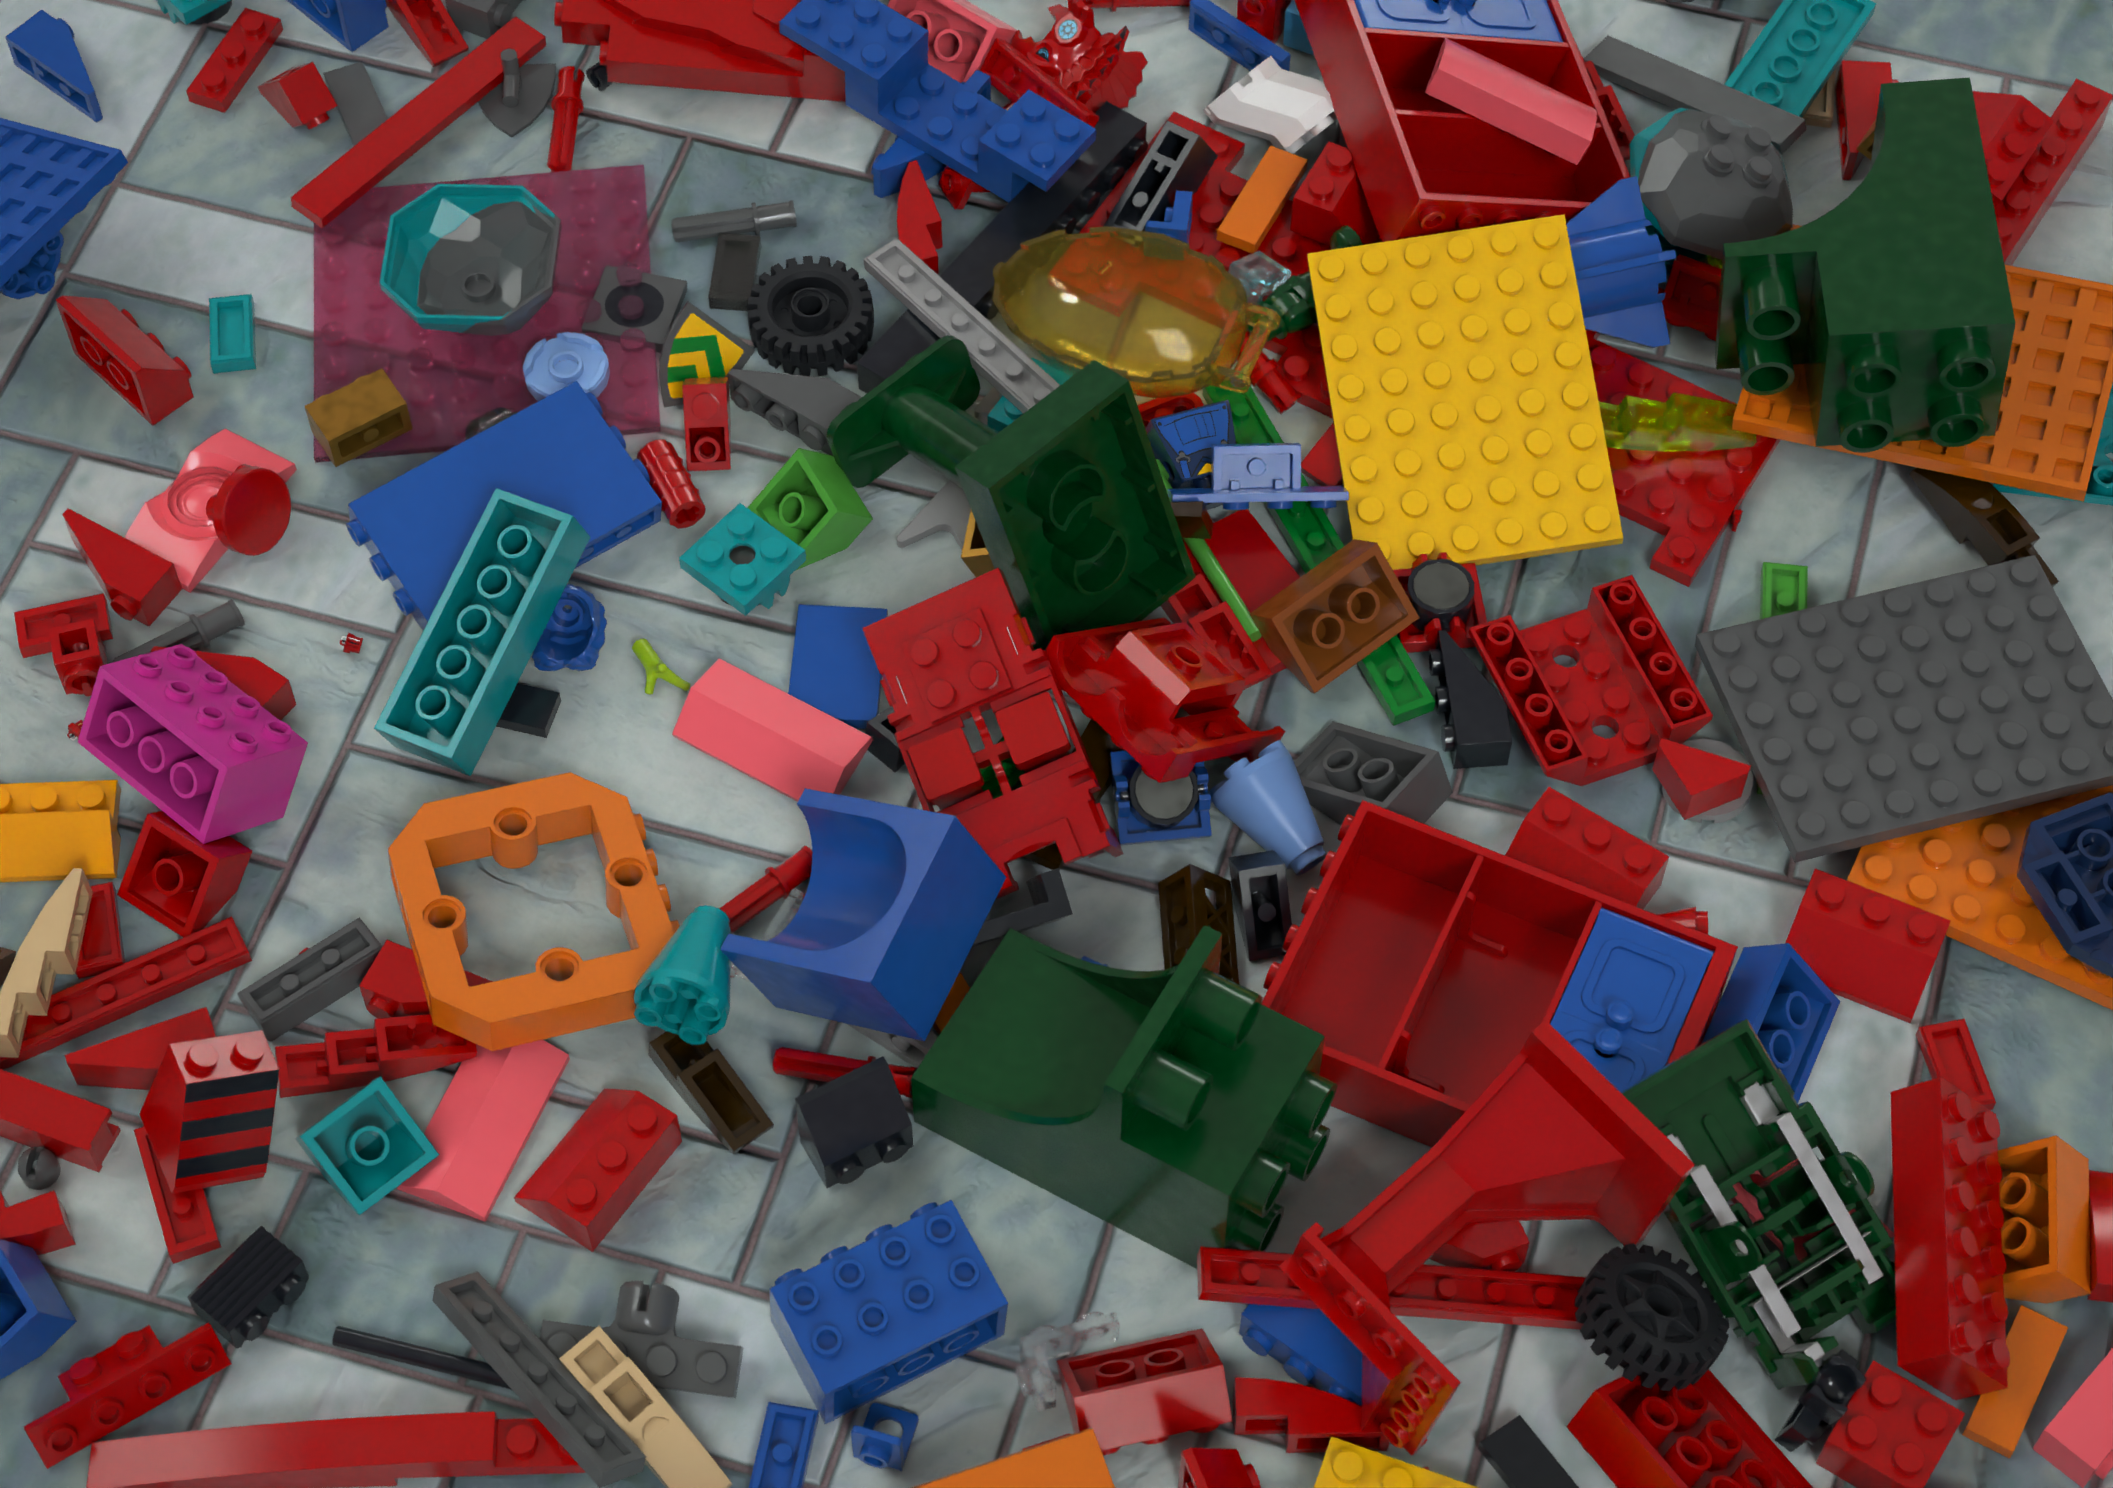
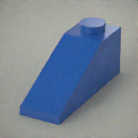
(49, 55)

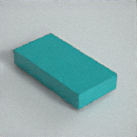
(232, 333)

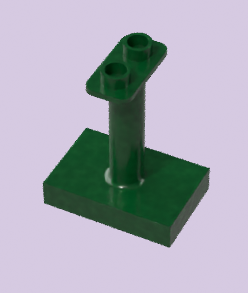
(1057, 494)

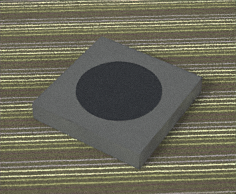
(661, 301)

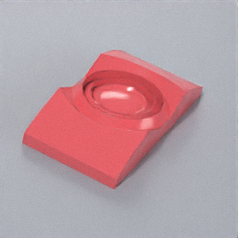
(177, 521)

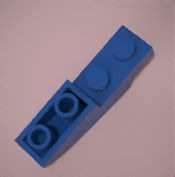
(890, 167)

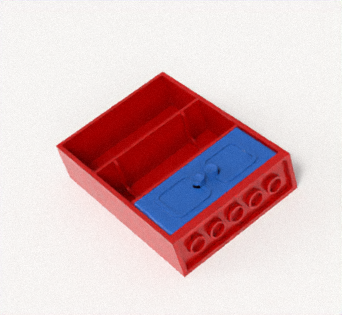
(1427, 161)
(1445, 957)

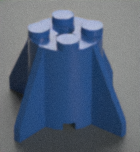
(1620, 267)

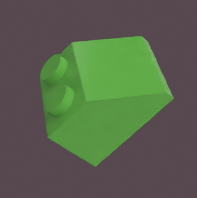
(813, 505)

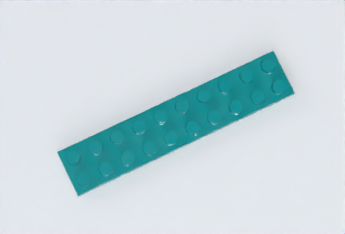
(1793, 62)

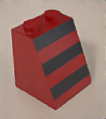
(213, 1110)

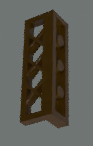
(1186, 911)

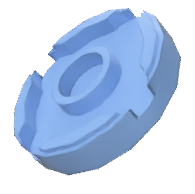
(563, 361)

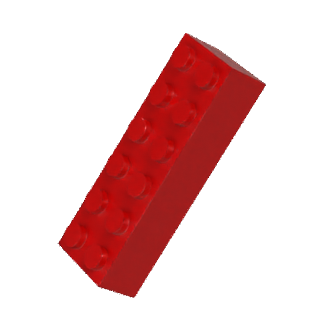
(1948, 1240)

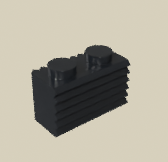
(250, 1288)

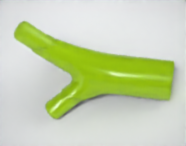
(655, 667)

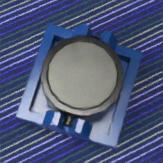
(1156, 810)

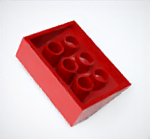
(1679, 1438)

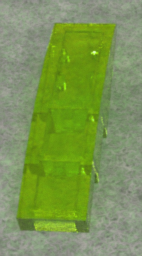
(1672, 425)

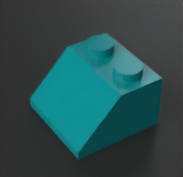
(367, 1146)

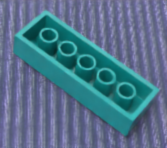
(482, 632)

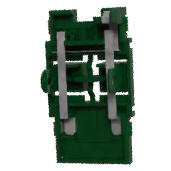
(1738, 1117)

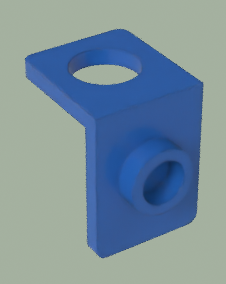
(880, 1448)

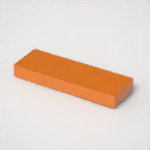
(1262, 199)
(2002, 1414)

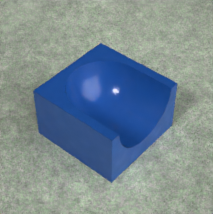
(881, 920)

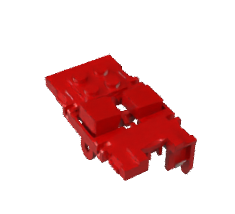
(952, 664)

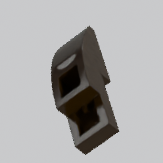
(1982, 515)

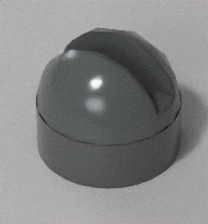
(46, 1171)

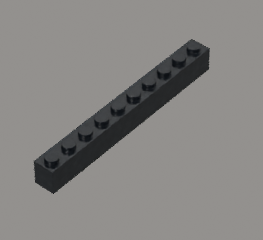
(1027, 216)

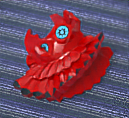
(1083, 59)

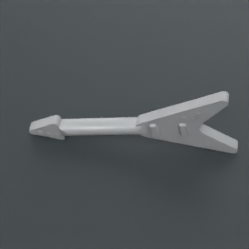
(949, 507)

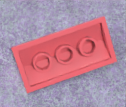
(769, 733)
(486, 1125)

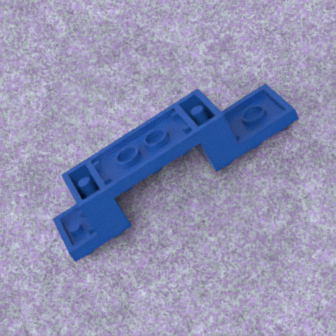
(901, 92)

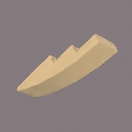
(47, 950)

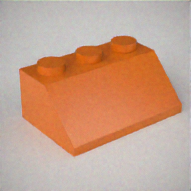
(2045, 1221)

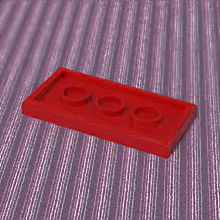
(1252, 566)

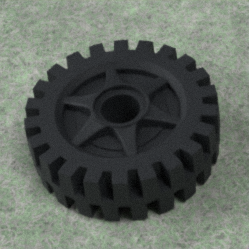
(810, 316)
(1651, 1317)

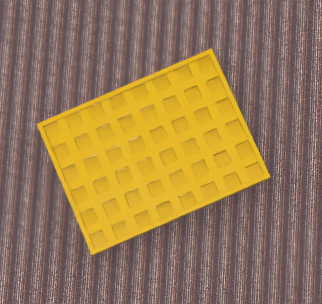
(1465, 395)

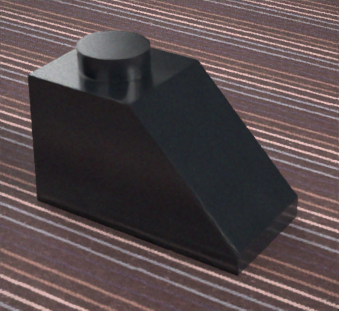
(1261, 903)

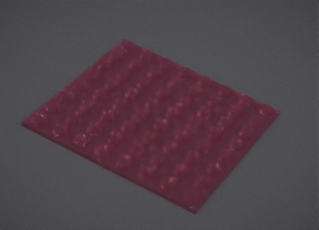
(463, 375)

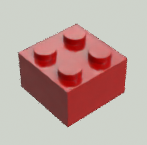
(1889, 1433)

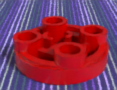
(250, 510)

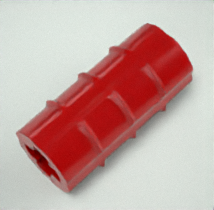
(672, 484)

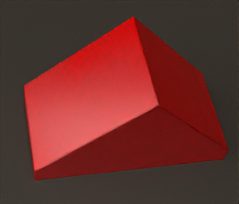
(1698, 778)

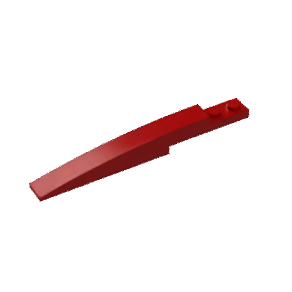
(332, 1453)

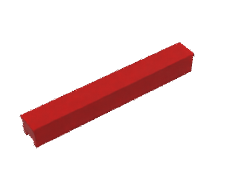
(56, 1121)

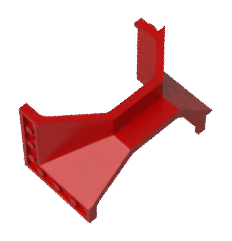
(1531, 1148)

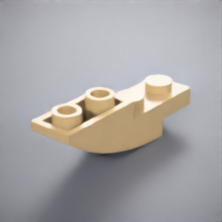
(642, 1414)

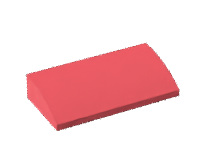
(1512, 101)

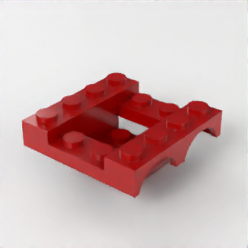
(1139, 678)

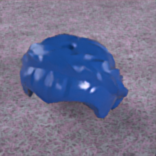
(572, 634)

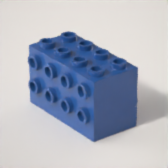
(887, 1309)

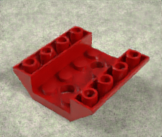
(1621, 680)

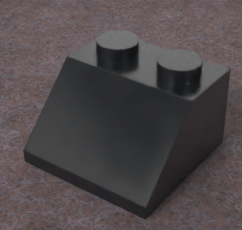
(854, 1123)

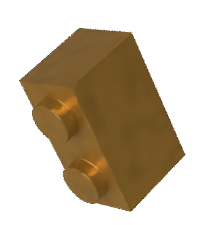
(358, 417)

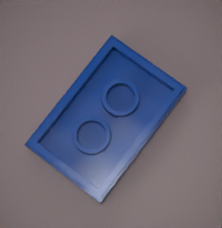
(835, 664)

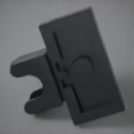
(1822, 1401)

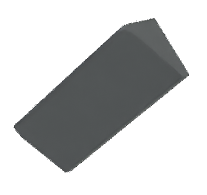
(311, 980)

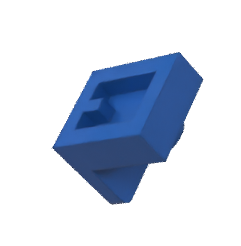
(1177, 218)

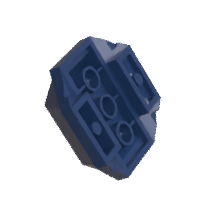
(2070, 878)

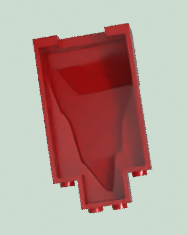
(700, 46)

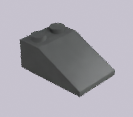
(1361, 765)

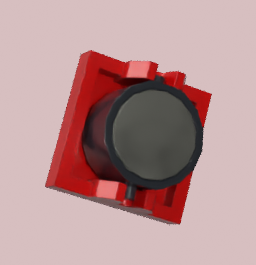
(1445, 599)

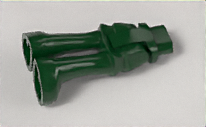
(1295, 297)

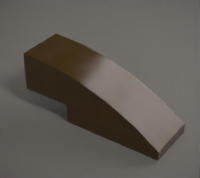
(710, 1090)

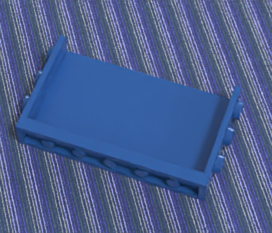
(546, 453)

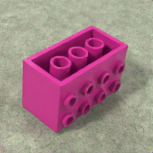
(192, 742)

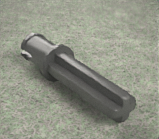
(734, 221)
(195, 632)

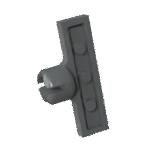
(653, 1343)

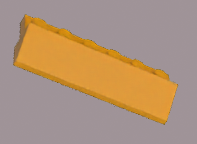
(59, 828)

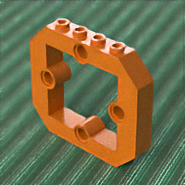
(510, 825)

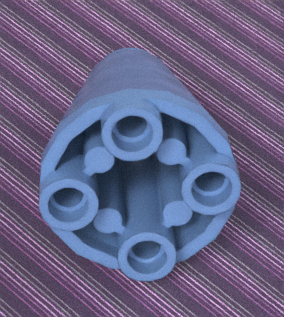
(1272, 807)

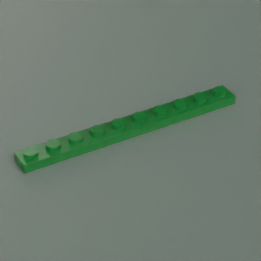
(1314, 540)

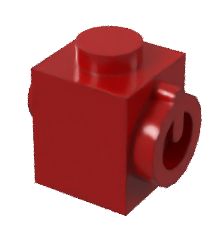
(77, 655)

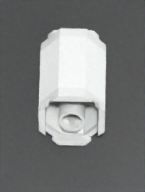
(1275, 106)

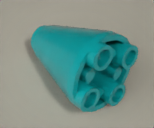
(689, 979)

